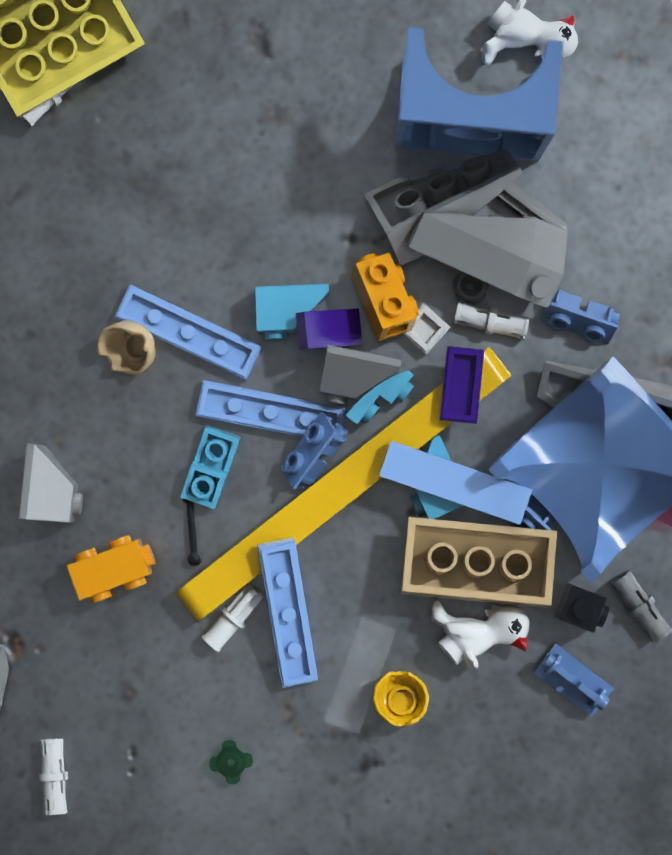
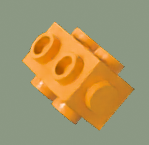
(384, 296)
(121, 565)

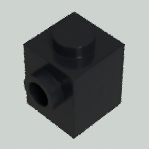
(582, 608)

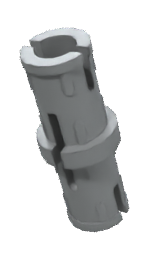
(641, 606)

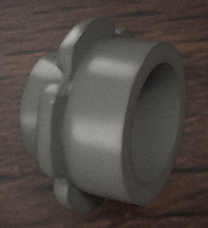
(465, 295)

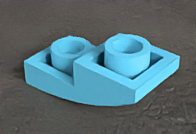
(393, 388)
(210, 467)

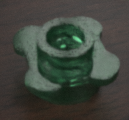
(231, 751)

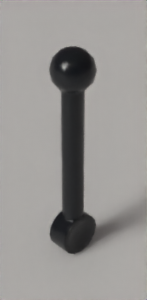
(194, 557)

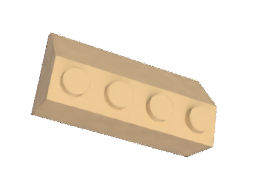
(478, 562)

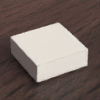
(427, 329)

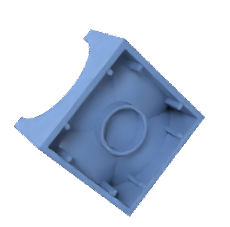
(452, 121)
(597, 464)

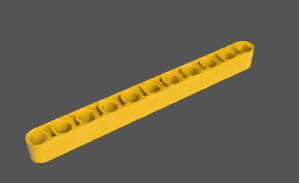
(325, 496)

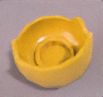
(400, 699)

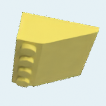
(58, 44)

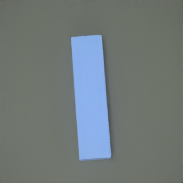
(189, 332)
(262, 409)
(455, 482)
(287, 612)

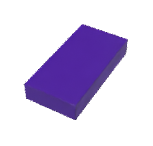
(329, 327)
(461, 385)

